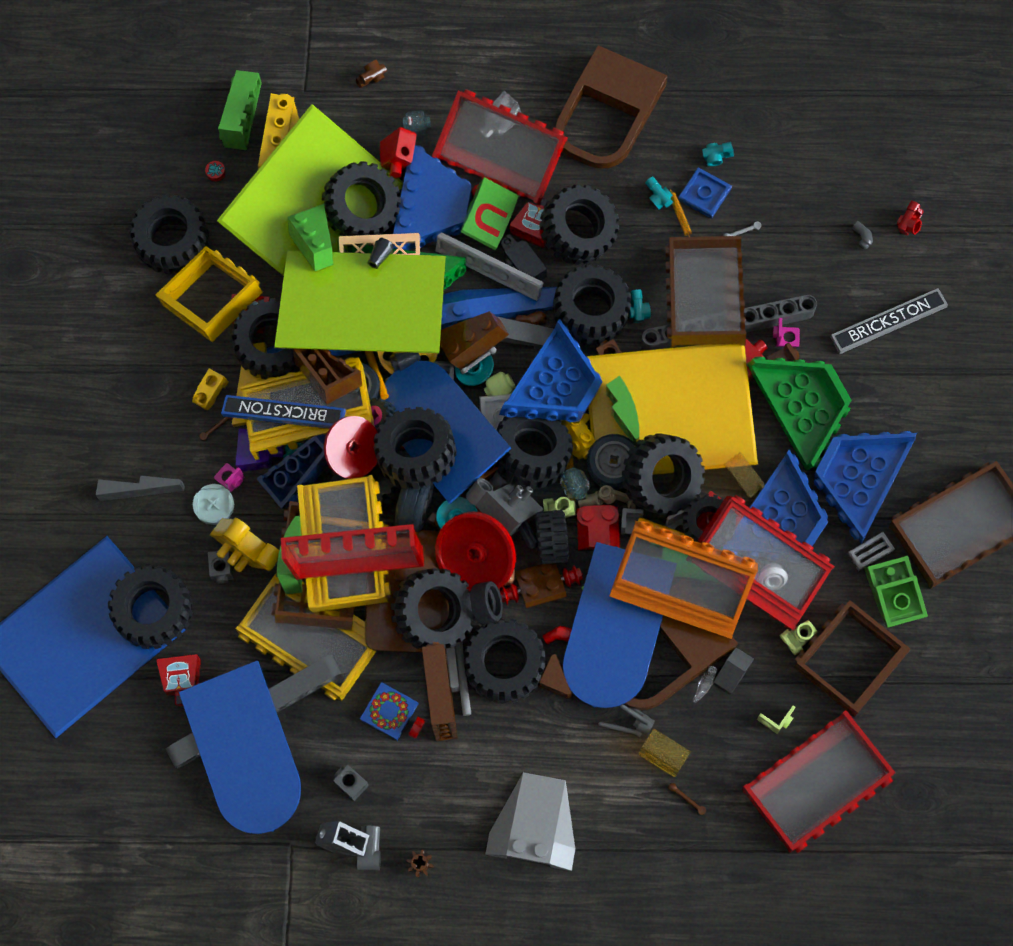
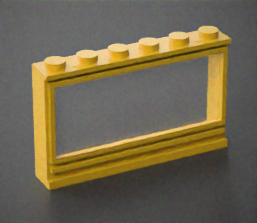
(297, 389)
(339, 508)
(304, 645)

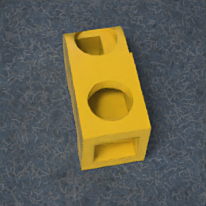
(209, 389)

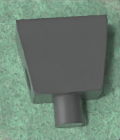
(333, 838)

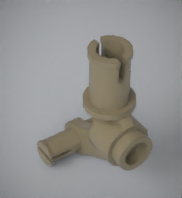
(606, 495)

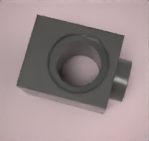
(222, 576)
(357, 788)

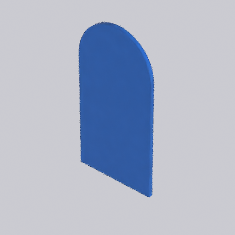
(475, 438)
(609, 638)
(244, 749)

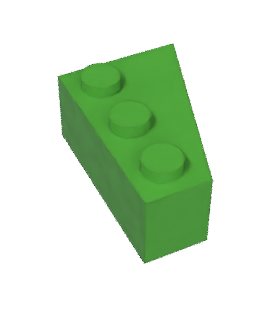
(312, 236)

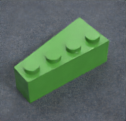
(240, 110)

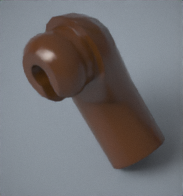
(534, 318)

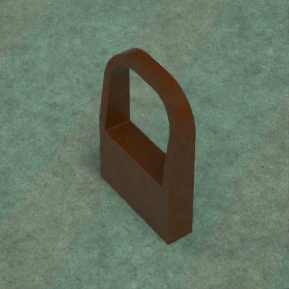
(620, 85)
(696, 649)

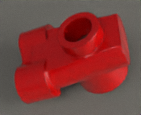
(911, 220)

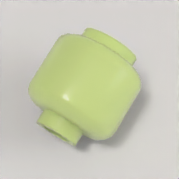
(499, 384)

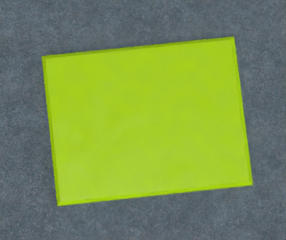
(294, 182)
(361, 305)

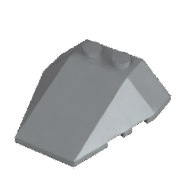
(535, 824)

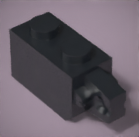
(522, 257)

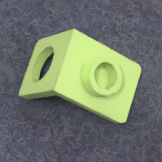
(773, 726)

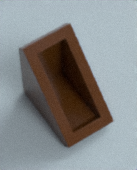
(554, 679)

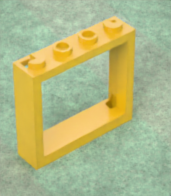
(193, 271)

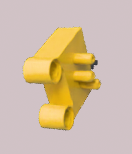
(251, 550)

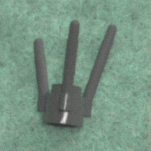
(642, 722)

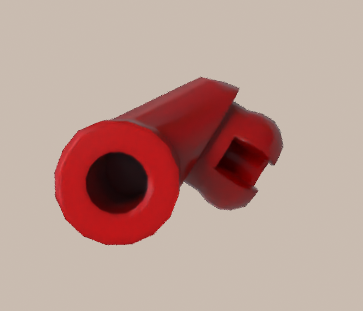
(560, 633)

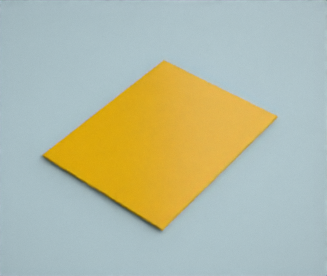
(684, 394)

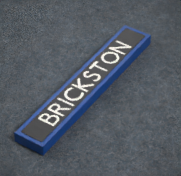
(281, 411)

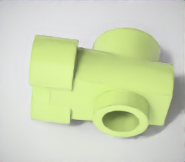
(560, 504)
(795, 640)

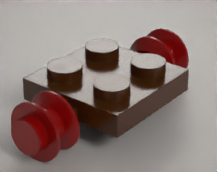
(540, 584)

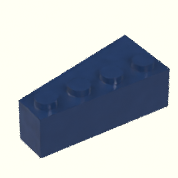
(296, 469)

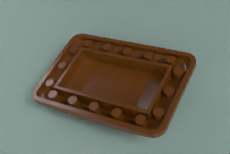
(432, 606)

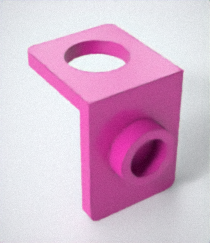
(779, 331)
(233, 481)

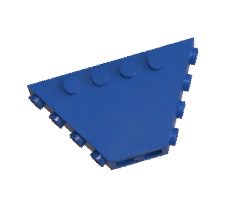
(431, 200)
(557, 382)
(859, 475)
(792, 502)

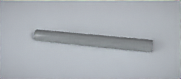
(463, 685)

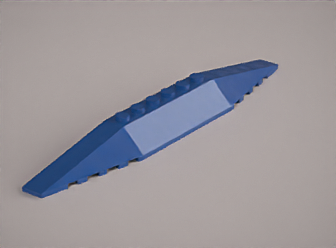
(467, 304)

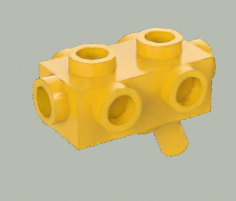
(580, 435)

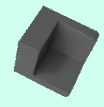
(628, 520)

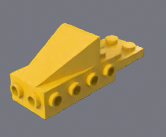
(280, 120)

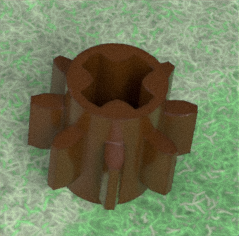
(423, 869)

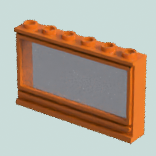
(684, 579)

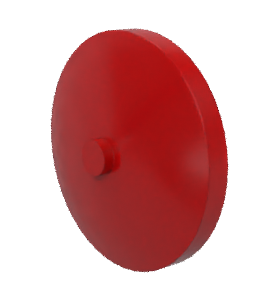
(476, 549)

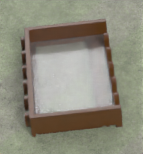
(705, 291)
(958, 524)

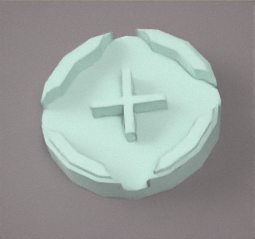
(213, 504)

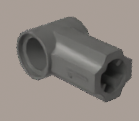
(372, 855)

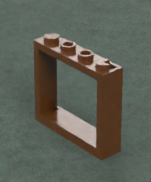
(872, 626)
(439, 692)

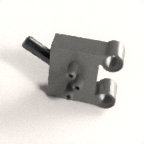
(507, 504)

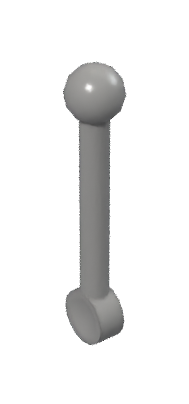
(757, 225)
(491, 351)

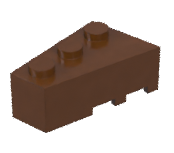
(471, 338)
(326, 373)

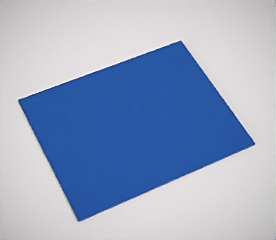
(64, 646)

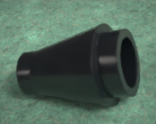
(381, 250)
(402, 360)

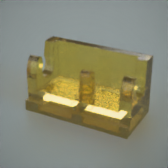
(744, 474)
(664, 753)

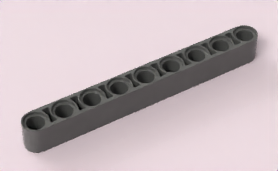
(756, 313)
(282, 695)

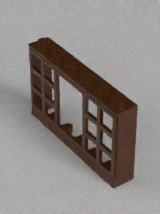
(345, 618)

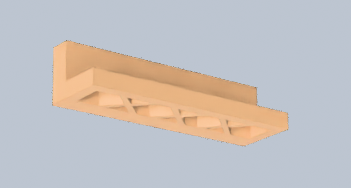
(370, 240)

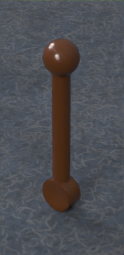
(204, 436)
(700, 809)

